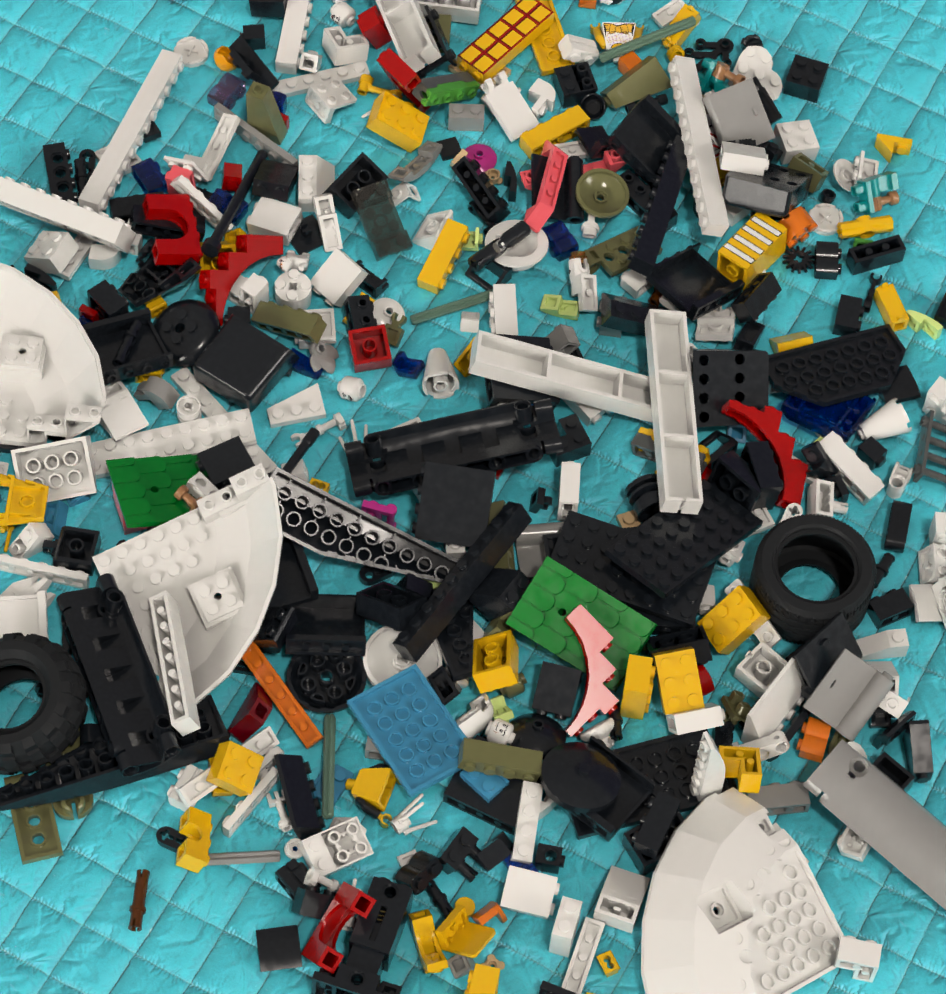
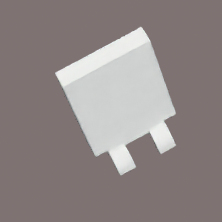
(508, 106)

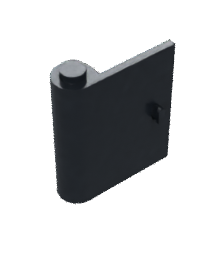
(567, 207)
(822, 651)

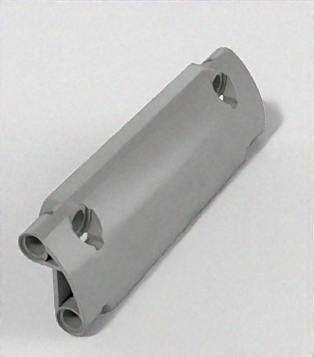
(884, 818)

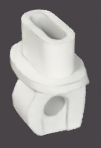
(590, 228)

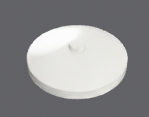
(385, 661)

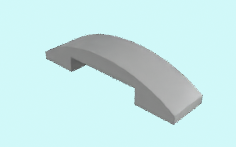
(419, 165)

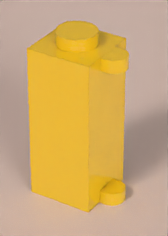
(679, 38)
(891, 307)

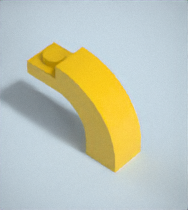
(427, 942)

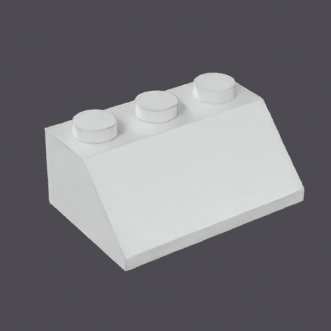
(313, 179)

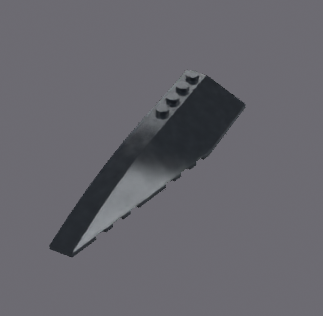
(352, 535)
(94, 770)

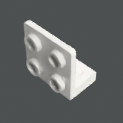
(328, 96)
(200, 166)
(932, 563)

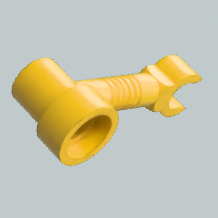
(366, 85)

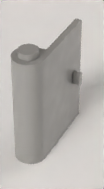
(738, 113)
(531, 546)
(852, 696)

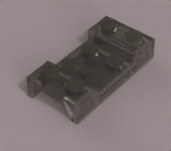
(381, 219)

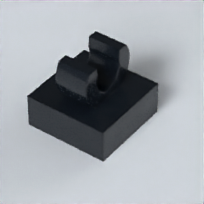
(539, 500)

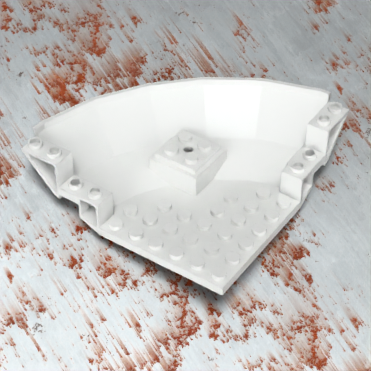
(58, 379)
(211, 550)
(771, 913)

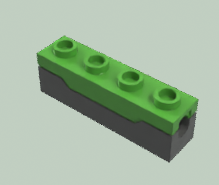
(446, 89)

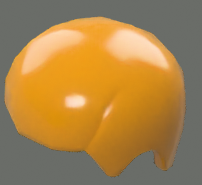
(223, 59)

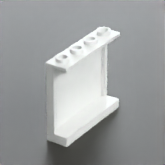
(24, 614)

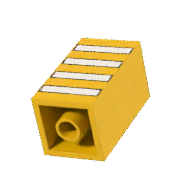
(752, 249)

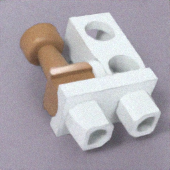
(199, 487)

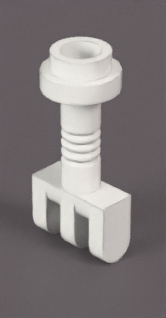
(285, 822)

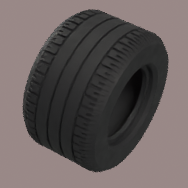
(815, 543)

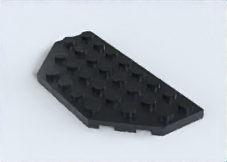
(839, 367)

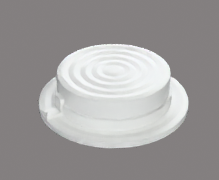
(523, 254)

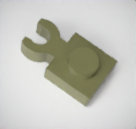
(394, 330)

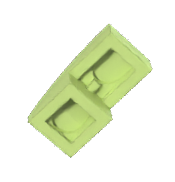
(560, 308)
(920, 321)

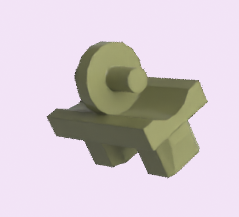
(735, 707)

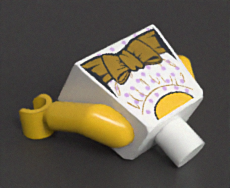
(614, 34)

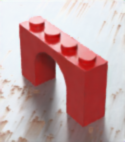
(401, 76)
(179, 210)
(322, 943)

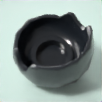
(593, 105)

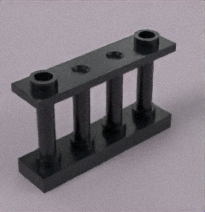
(449, 54)

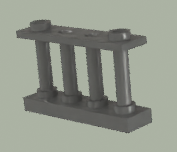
(923, 455)

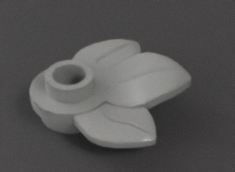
(323, 357)

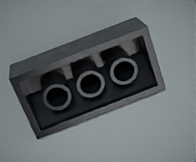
(625, 313)
(299, 795)

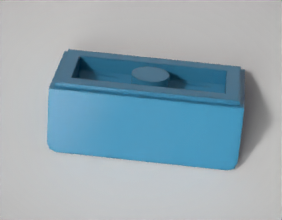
(56, 516)

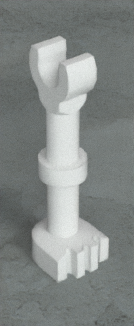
(337, 421)
(313, 876)

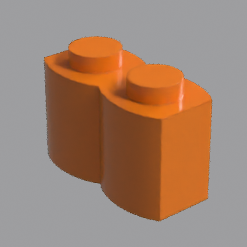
(814, 740)

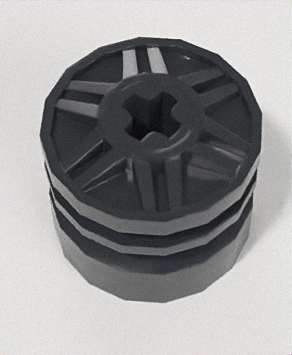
(644, 496)

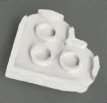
(759, 63)

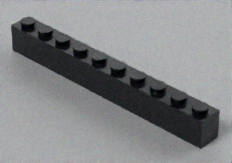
(659, 208)
(462, 581)

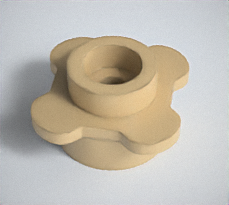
(494, 176)
(491, 960)

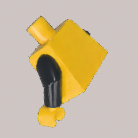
(373, 790)

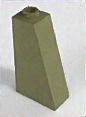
(638, 82)
(264, 113)

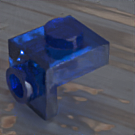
(407, 367)

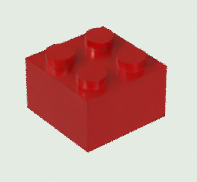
(369, 348)

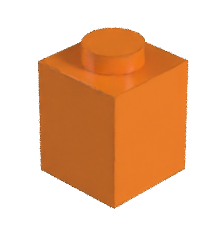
(628, 61)

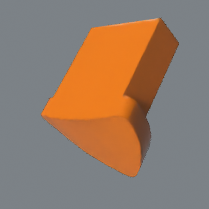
(488, 912)

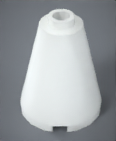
(439, 375)
(885, 422)

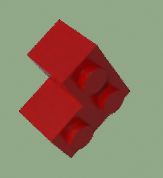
(373, 27)

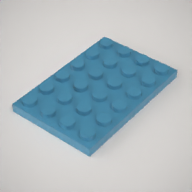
(410, 729)

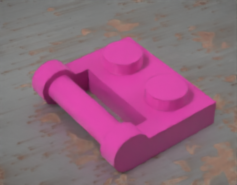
(377, 510)

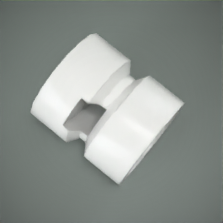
(188, 408)

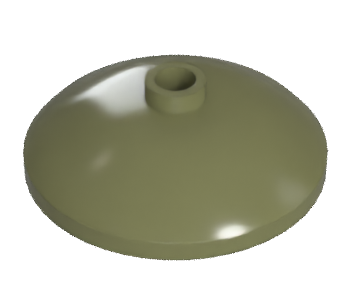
(604, 185)

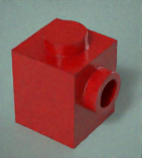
(231, 176)

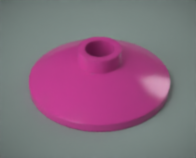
(488, 156)

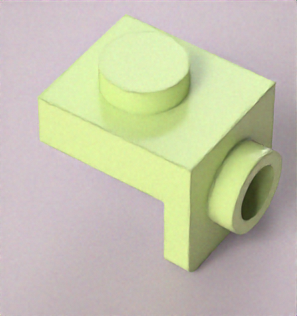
(475, 239)
(500, 709)

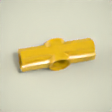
(865, 226)

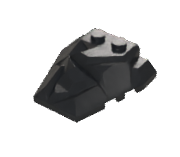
(156, 280)

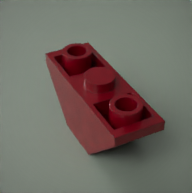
(251, 714)

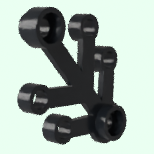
(723, 46)

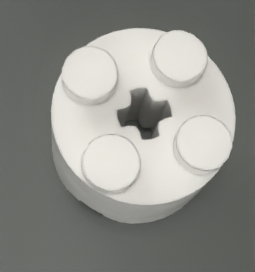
(293, 290)

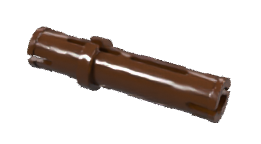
(138, 907)

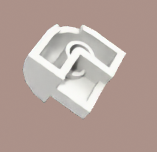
(478, 717)

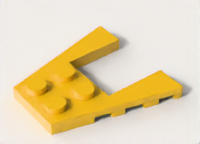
(25, 501)

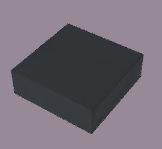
(450, 148)

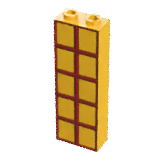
(505, 39)

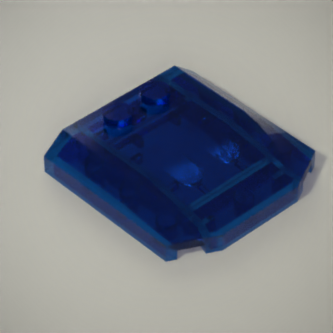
(841, 417)

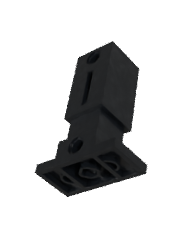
(371, 942)

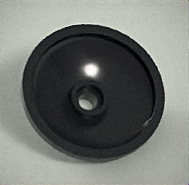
(537, 733)

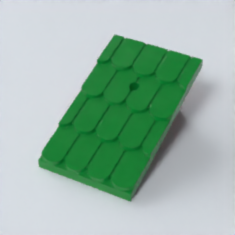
(147, 488)
(554, 595)

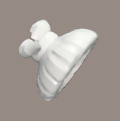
(600, 731)

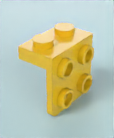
(461, 936)

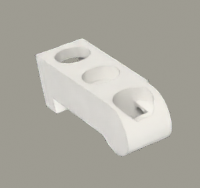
(768, 746)

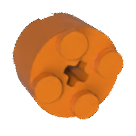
(798, 226)

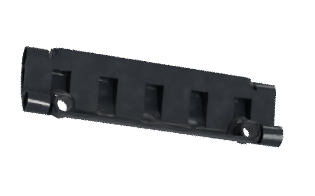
(474, 439)
(118, 677)

